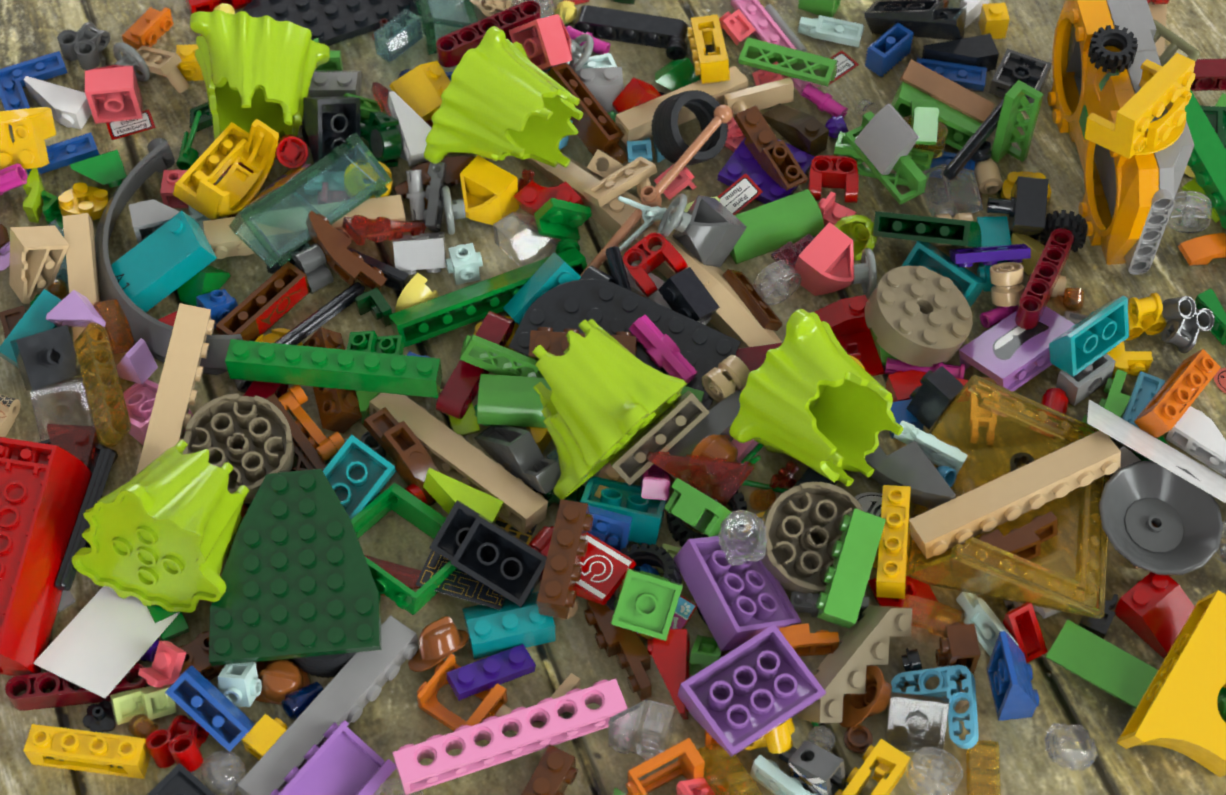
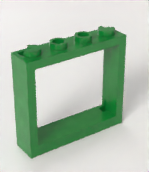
(420, 516)

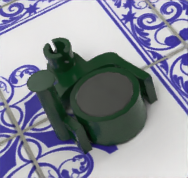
(382, 137)

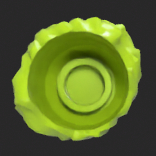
(860, 230)

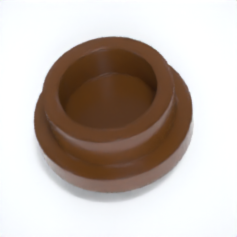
(858, 739)

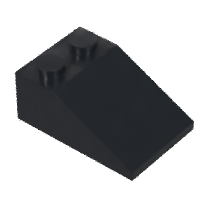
(330, 122)

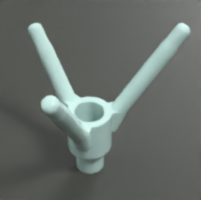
(649, 215)

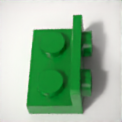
(561, 219)

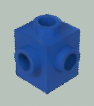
(219, 302)

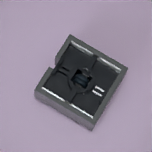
(1020, 67)

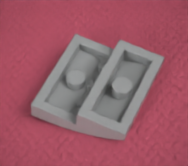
(886, 139)

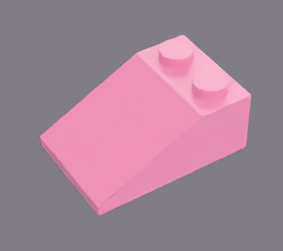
(139, 404)

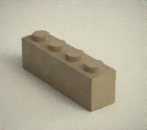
(659, 436)

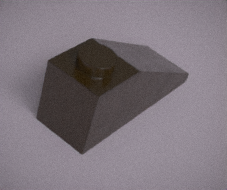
(798, 128)

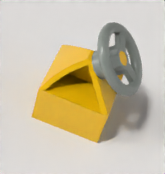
(485, 194)

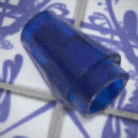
(299, 700)

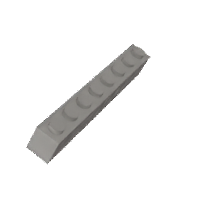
(339, 701)

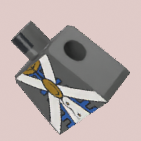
(815, 768)

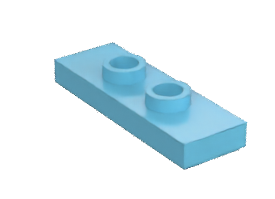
(1142, 393)

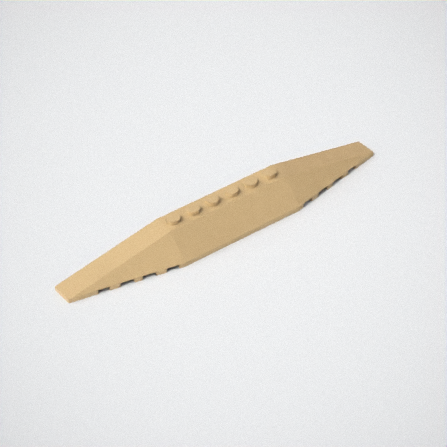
(731, 318)

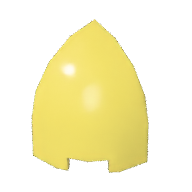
(1036, 251)
(415, 293)

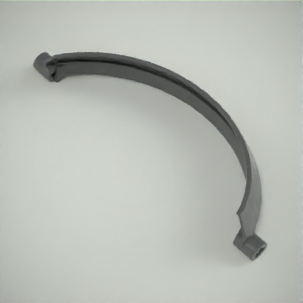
(152, 331)

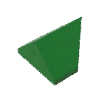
(676, 74)
(202, 283)

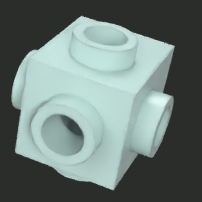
(464, 263)
(240, 683)

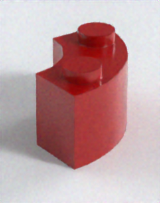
(534, 196)

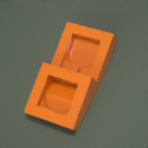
(1204, 248)

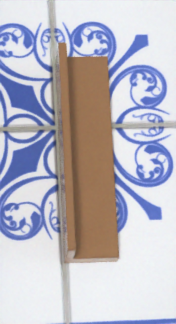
(947, 91)

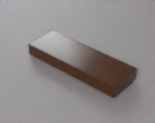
(752, 300)

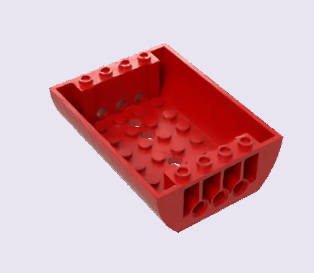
(38, 512)

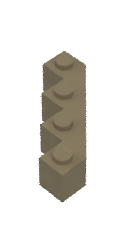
(846, 668)

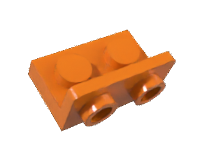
(148, 28)

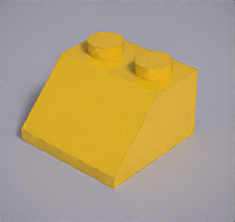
(422, 88)

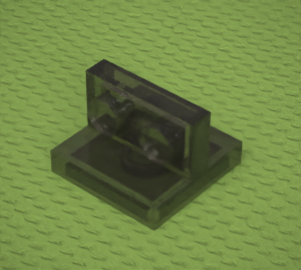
(916, 721)

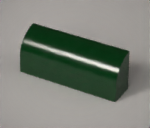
(927, 229)

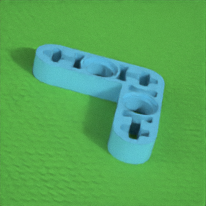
(951, 689)

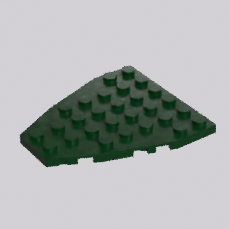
(295, 578)

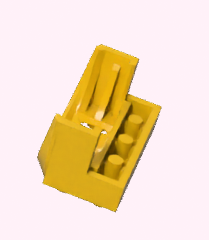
(1160, 88)
(29, 130)
(238, 185)

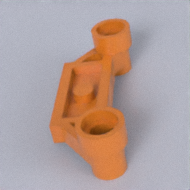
(324, 446)

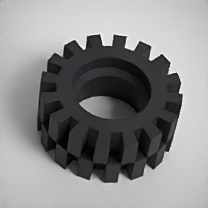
(1115, 38)
(1074, 224)

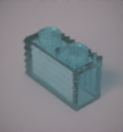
(398, 35)

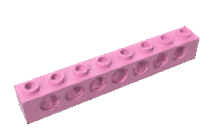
(502, 748)

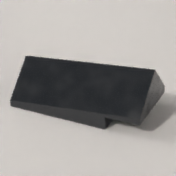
(922, 17)
(489, 553)

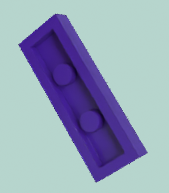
(990, 255)
(489, 671)

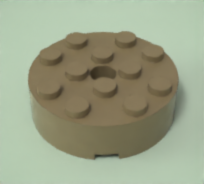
(918, 316)
(244, 423)
(789, 521)

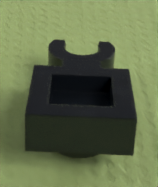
(1100, 626)

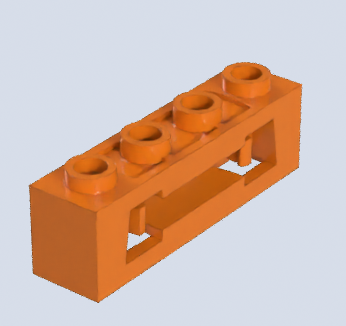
(1177, 394)

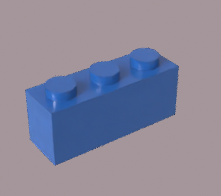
(210, 708)

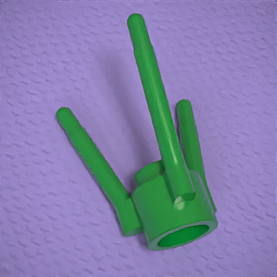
(188, 155)

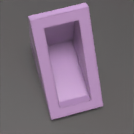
(75, 311)
(137, 363)

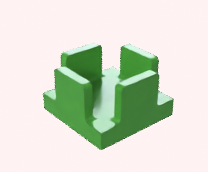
(696, 508)
(646, 603)

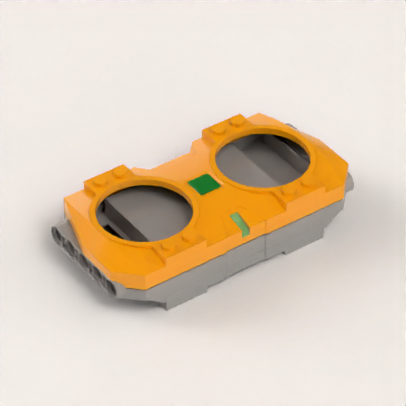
(1123, 197)

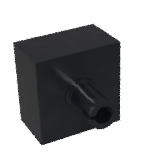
(1025, 206)
(46, 357)

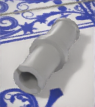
(416, 194)

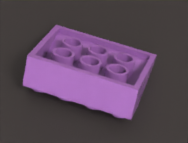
(733, 599)
(750, 691)

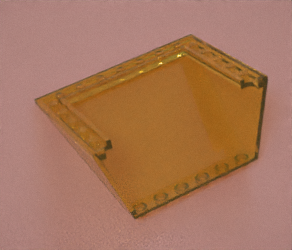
(1071, 571)

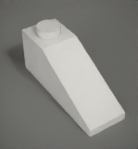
(67, 105)
(411, 128)
(1201, 439)

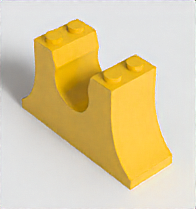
(1182, 698)

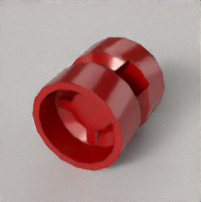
(291, 151)

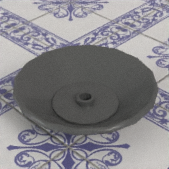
(1184, 513)

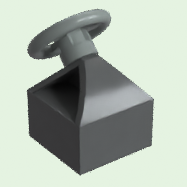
(705, 230)

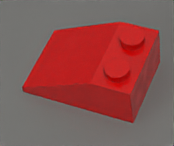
(1155, 611)

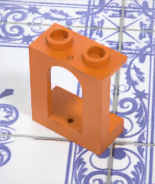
(427, 699)
(688, 764)

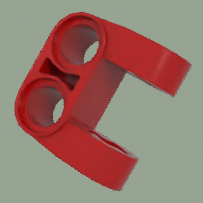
(834, 173)
(650, 260)

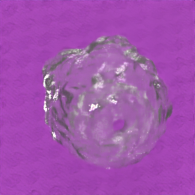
(745, 542)
(1070, 746)
(216, 774)

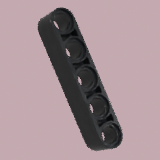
(629, 26)

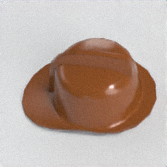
(716, 447)
(436, 643)
(279, 679)
(874, 701)

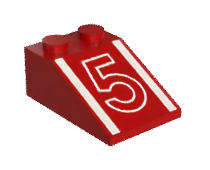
(601, 570)

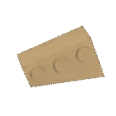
(34, 259)

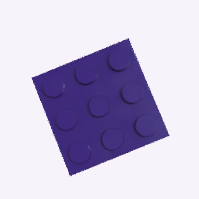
(744, 162)

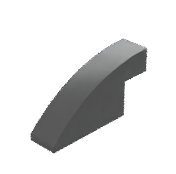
(716, 422)
(520, 456)
(911, 468)

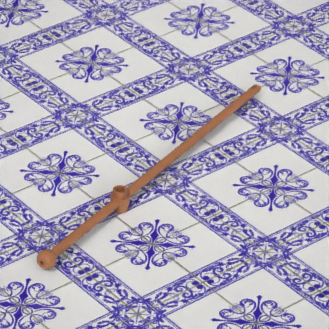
(652, 195)

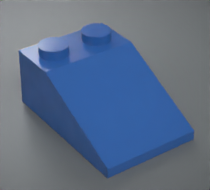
(1011, 680)

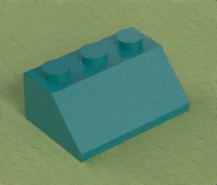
(934, 259)
(1091, 337)
(628, 501)
(502, 629)

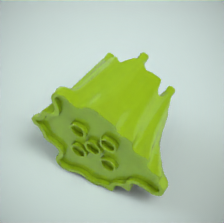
(255, 69)
(502, 107)
(598, 402)
(815, 403)
(165, 532)

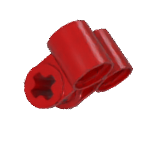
(178, 744)

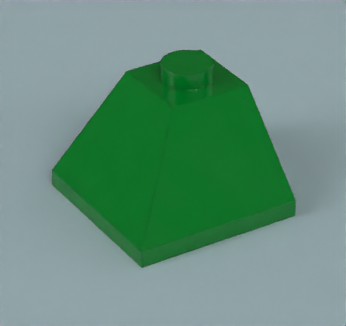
(102, 168)

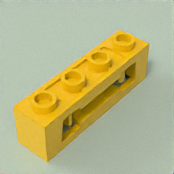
(715, 65)
(893, 542)
(87, 751)
(886, 760)

